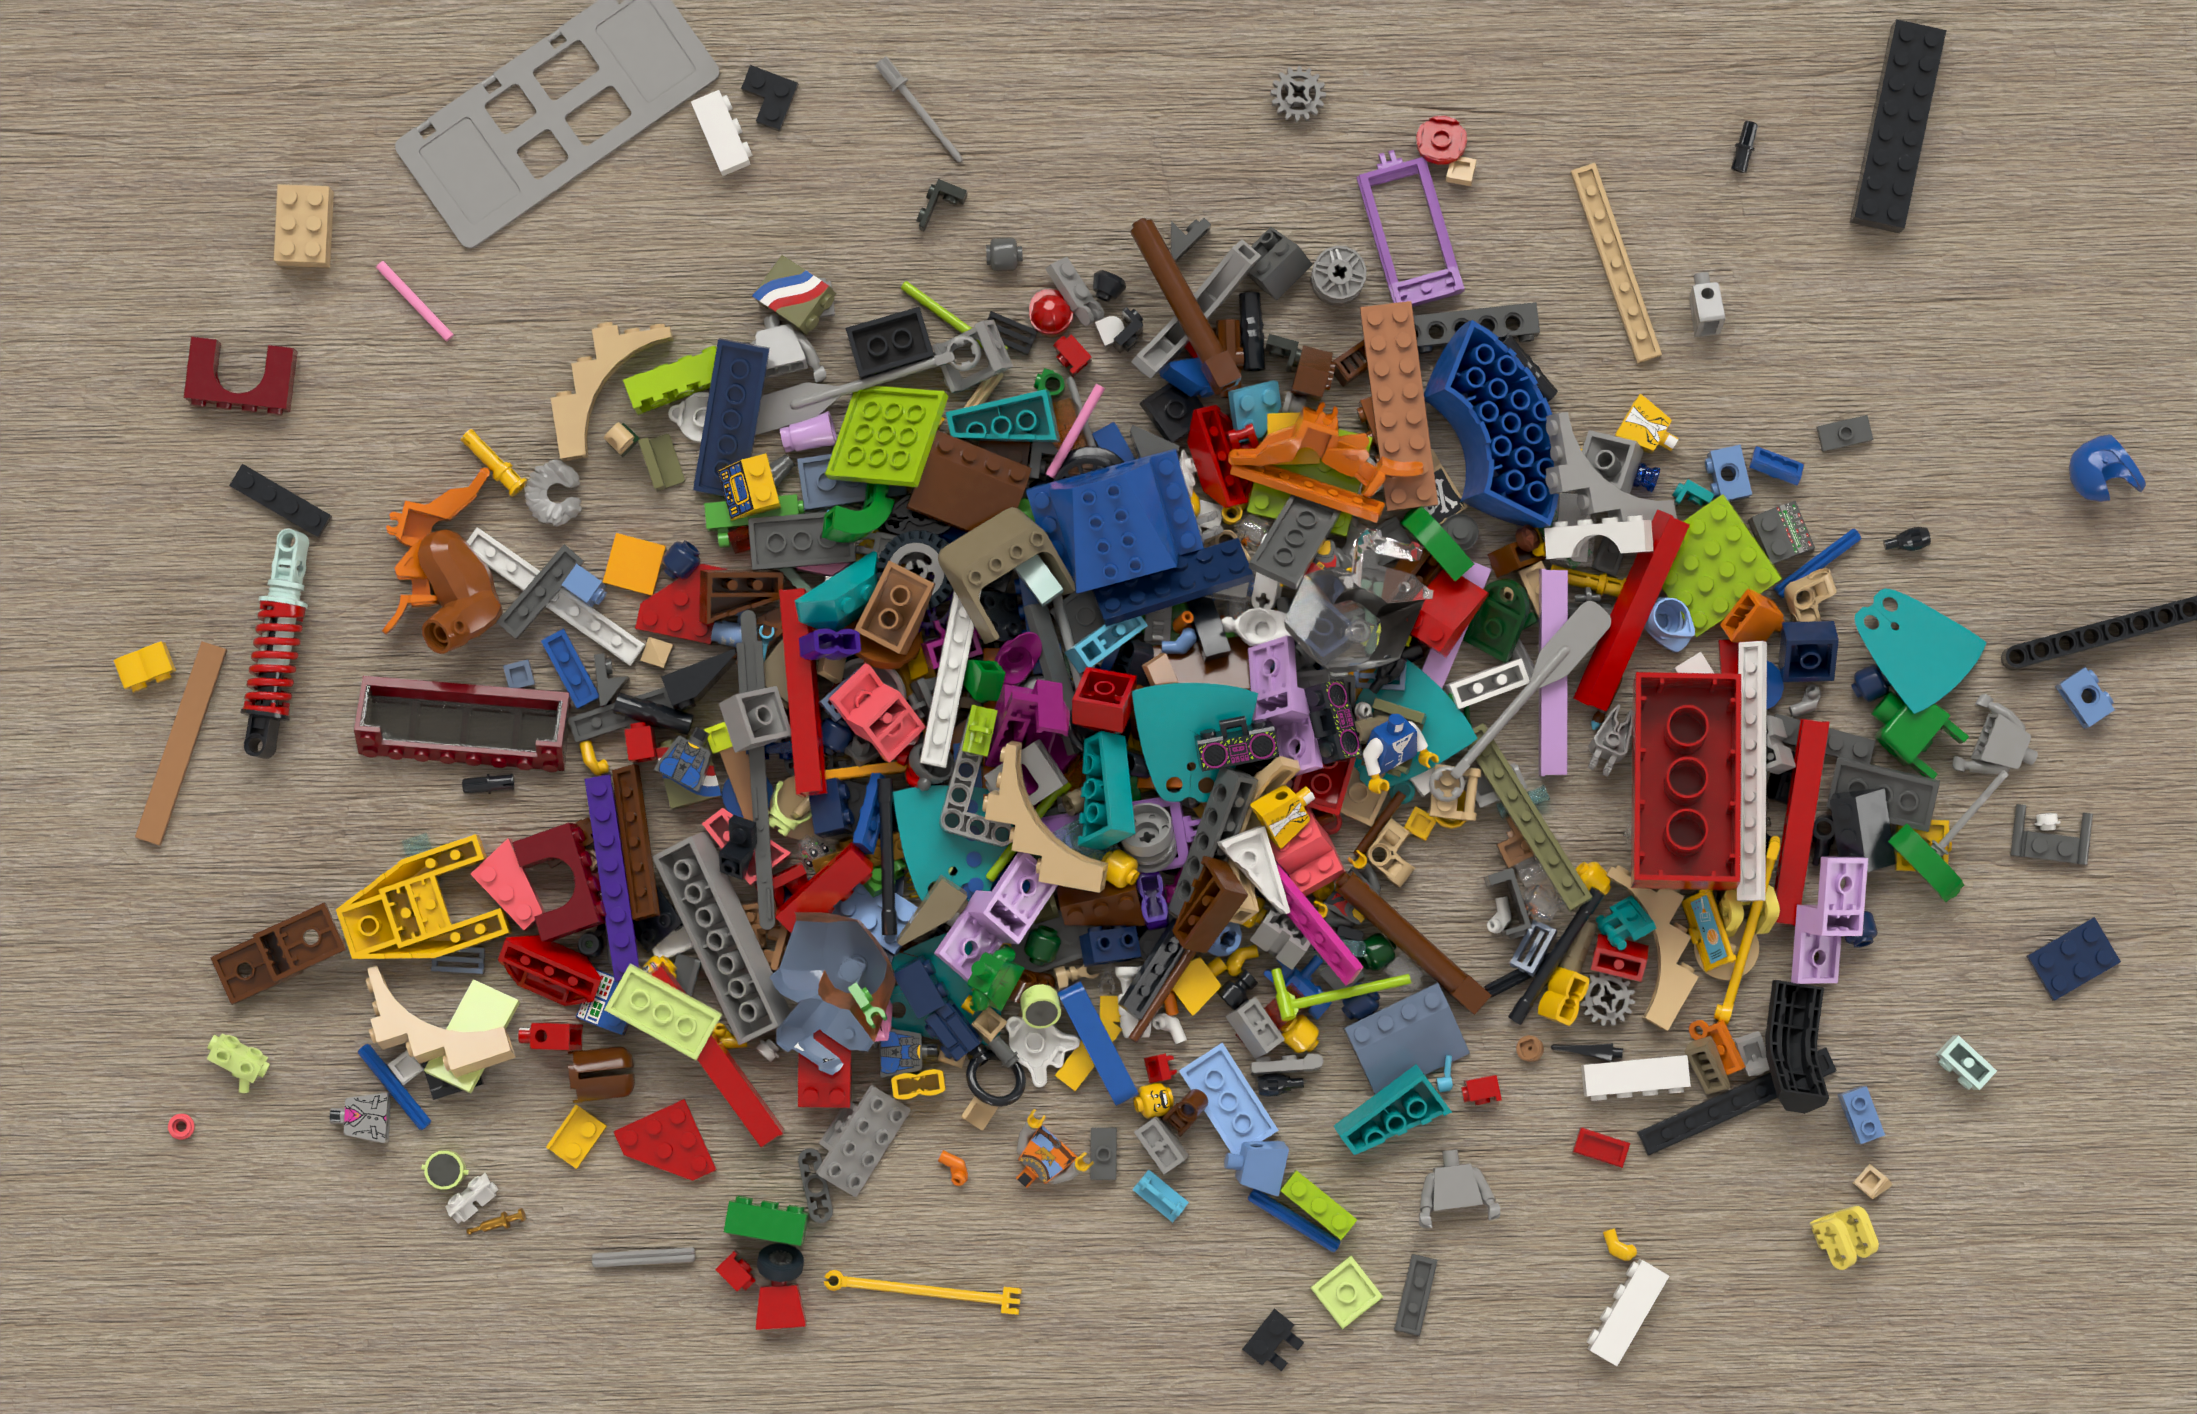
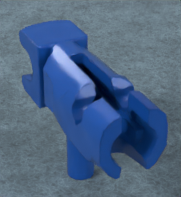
(1303, 982)

